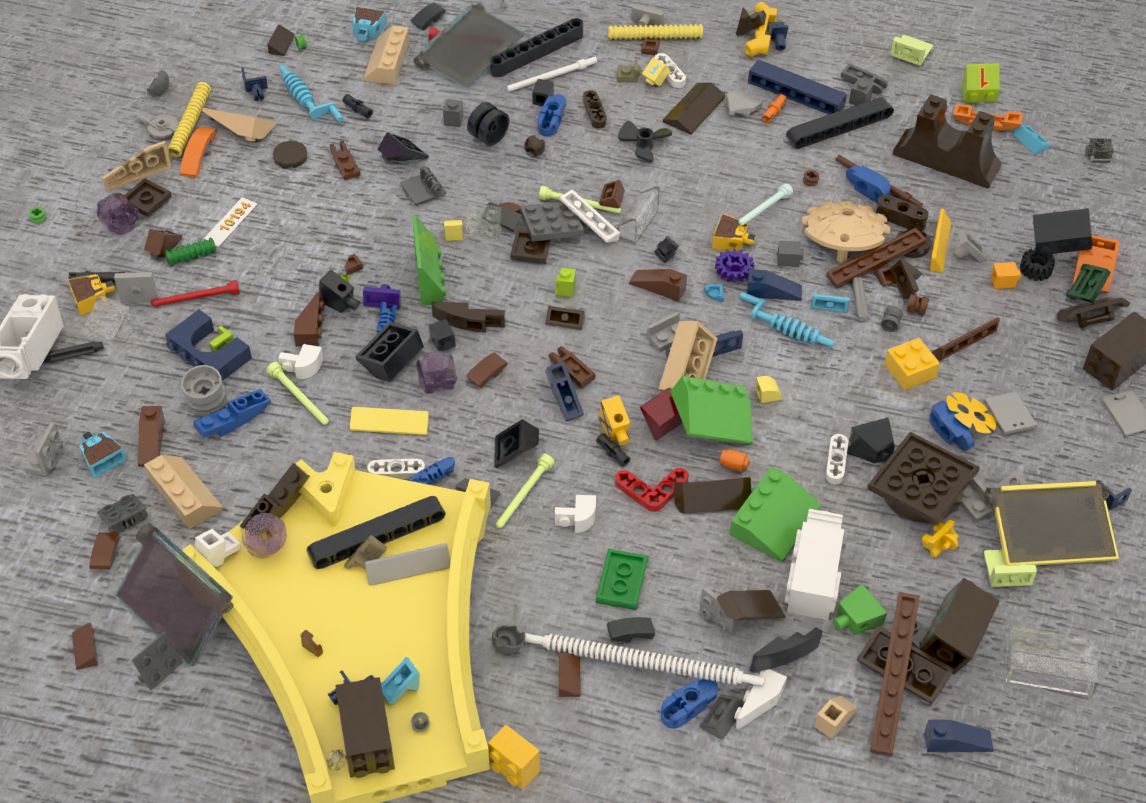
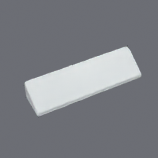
(590, 216)

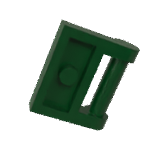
(1093, 281)

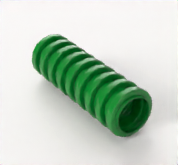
(190, 251)

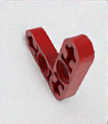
(650, 493)

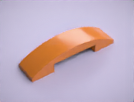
(1010, 121)
(195, 150)

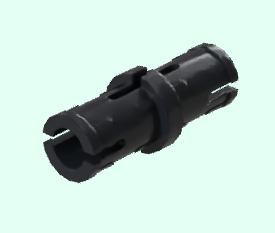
(357, 106)
(613, 449)

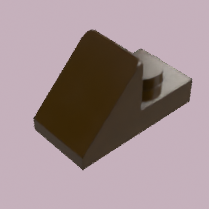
(750, 22)
(905, 278)

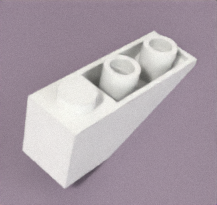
(760, 697)

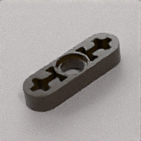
(596, 103)

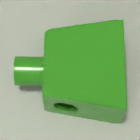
(859, 612)

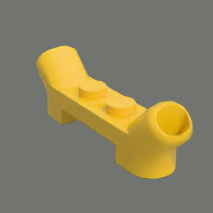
(761, 43)

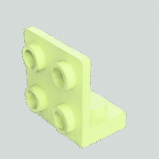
(910, 49)
(1005, 575)

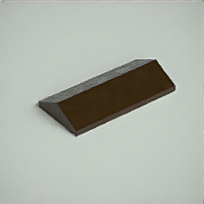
(694, 107)
(924, 675)

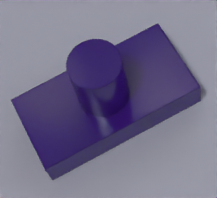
(374, 296)

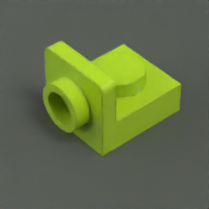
(224, 338)

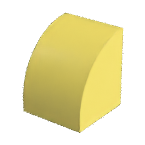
(453, 230)
(767, 389)

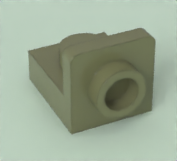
(629, 73)

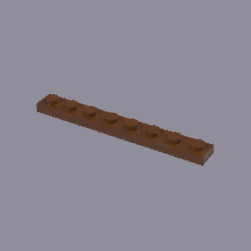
(895, 674)

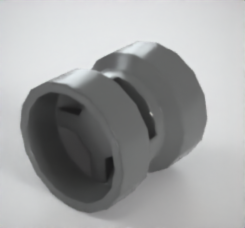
(891, 319)

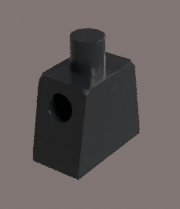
(337, 292)

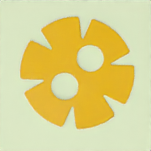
(973, 406)

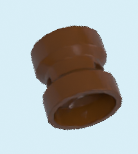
(917, 304)

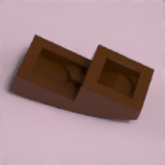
(486, 368)
(103, 550)

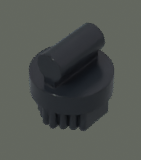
(666, 249)

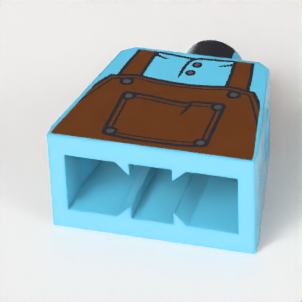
(368, 23)
(101, 453)

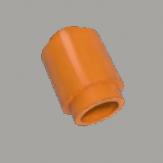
(734, 460)

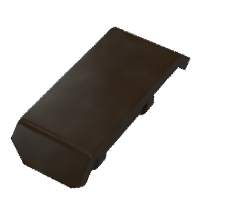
(1068, 314)
(711, 495)
(750, 605)

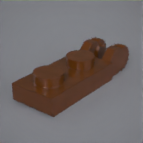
(345, 161)
(576, 368)

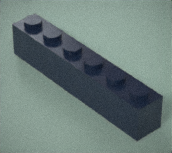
(796, 87)

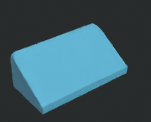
(1031, 139)
(830, 303)

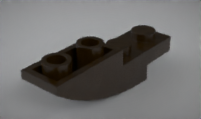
(468, 319)
(282, 496)

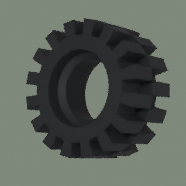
(1035, 271)

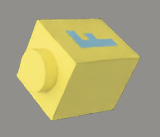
(655, 72)

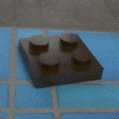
(148, 197)
(528, 251)

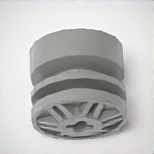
(204, 390)

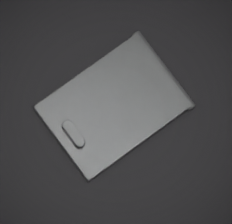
(1126, 411)
(1010, 412)

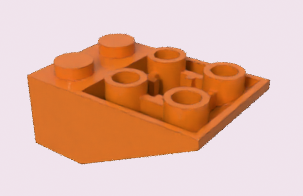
(1103, 255)

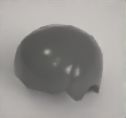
(159, 85)
(507, 639)

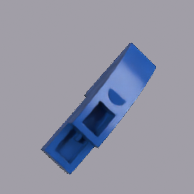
(235, 415)

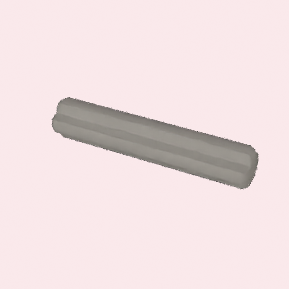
(860, 299)

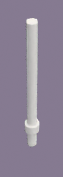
(580, 64)

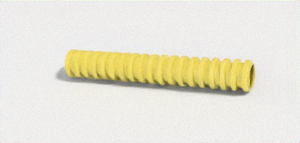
(655, 32)
(189, 120)

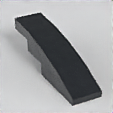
(783, 651)

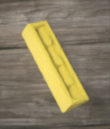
(389, 421)

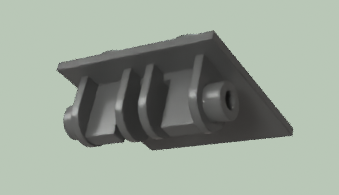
(423, 186)
(125, 508)
(157, 661)

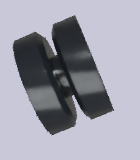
(488, 123)

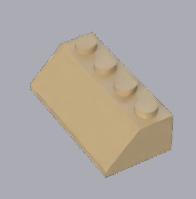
(388, 56)
(689, 354)
(182, 489)

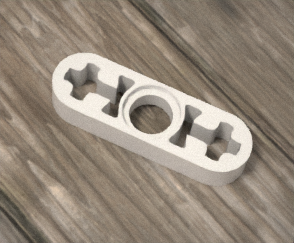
(675, 78)
(842, 453)
(390, 463)

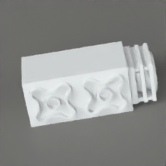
(28, 335)
(814, 566)

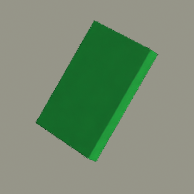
(622, 579)

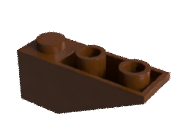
(307, 324)

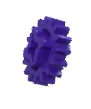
(734, 265)

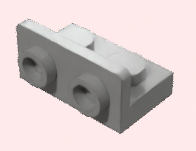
(663, 331)
(974, 502)

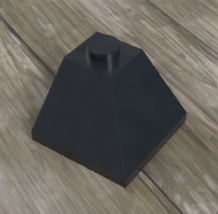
(400, 149)
(872, 441)
(515, 442)

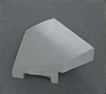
(741, 103)

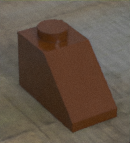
(161, 240)

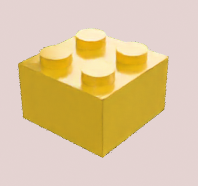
(911, 363)
(513, 757)

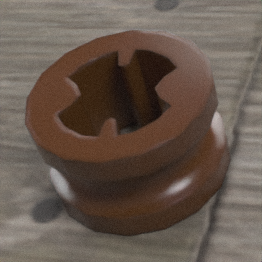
(808, 181)

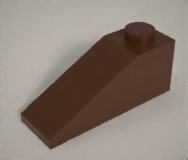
(661, 282)
(150, 433)

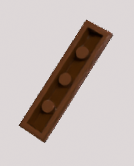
(966, 339)

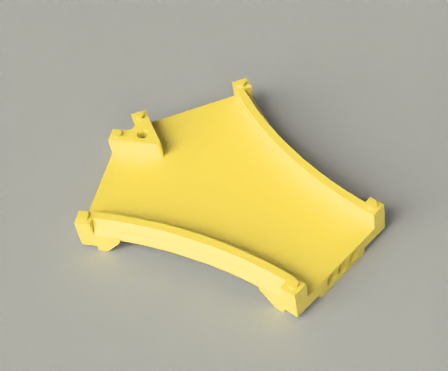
(365, 630)

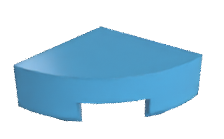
(715, 292)

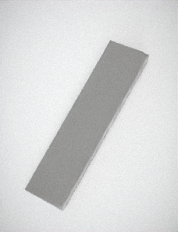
(407, 564)

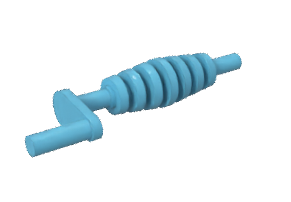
(301, 93)
(787, 325)

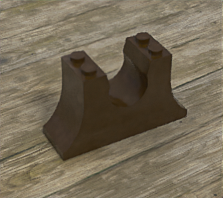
(949, 150)

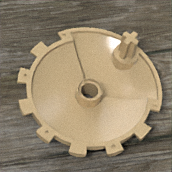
(845, 227)

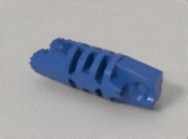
(385, 316)
(434, 472)

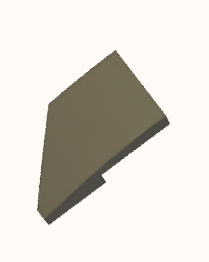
(368, 550)

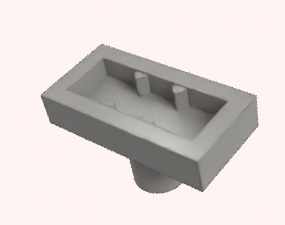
(647, 16)
(970, 245)

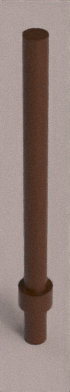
(903, 196)

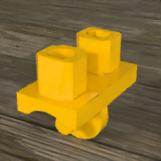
(944, 538)

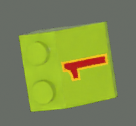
(981, 83)

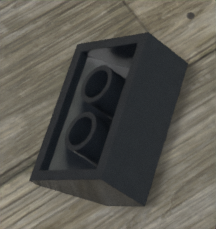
(1062, 232)
(390, 351)

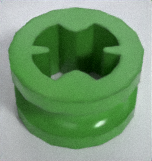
(300, 41)
(40, 212)

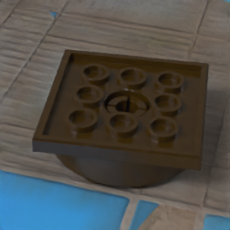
(923, 480)

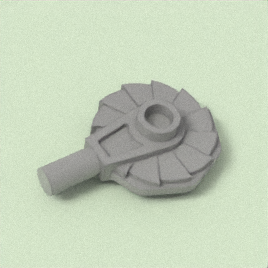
(160, 126)

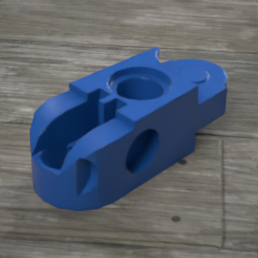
(551, 115)
(868, 182)
(950, 427)
(700, 691)

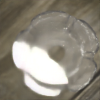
(336, 759)

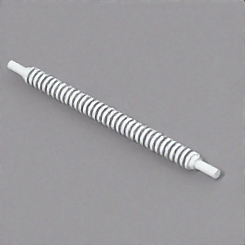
(644, 659)

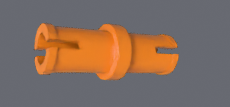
(774, 108)

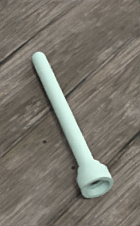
(783, 192)

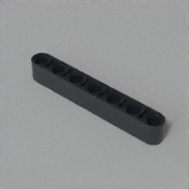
(536, 47)
(839, 122)
(383, 528)

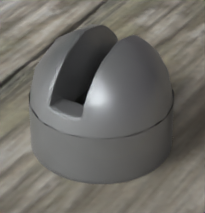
(415, 722)

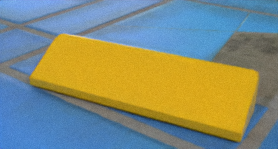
(940, 242)

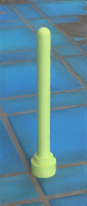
(546, 193)
(275, 371)
(545, 463)

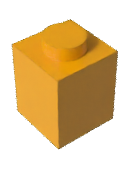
(1005, 275)

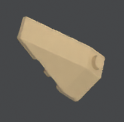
(242, 125)
(142, 165)

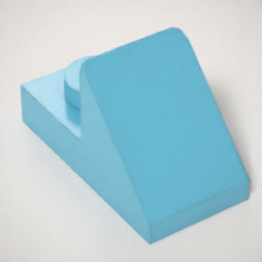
(401, 679)

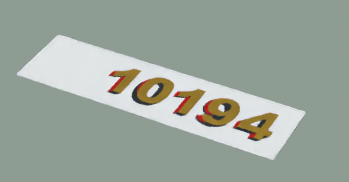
(231, 221)

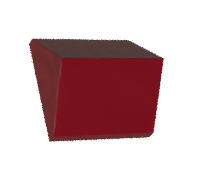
(661, 414)

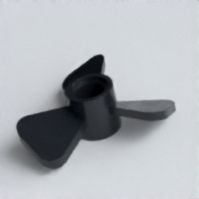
(643, 138)

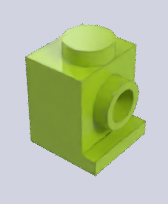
(566, 282)

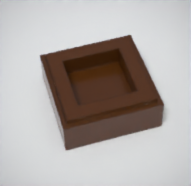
(650, 47)

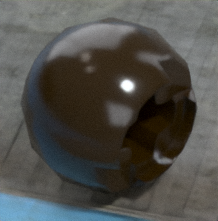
(534, 145)

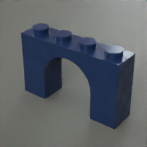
(191, 331)

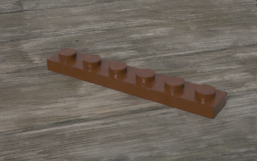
(876, 258)

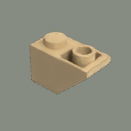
(834, 716)

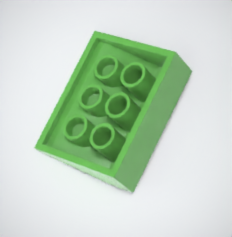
(428, 264)
(714, 409)
(773, 514)

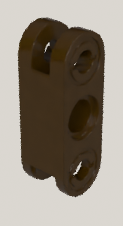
(902, 212)

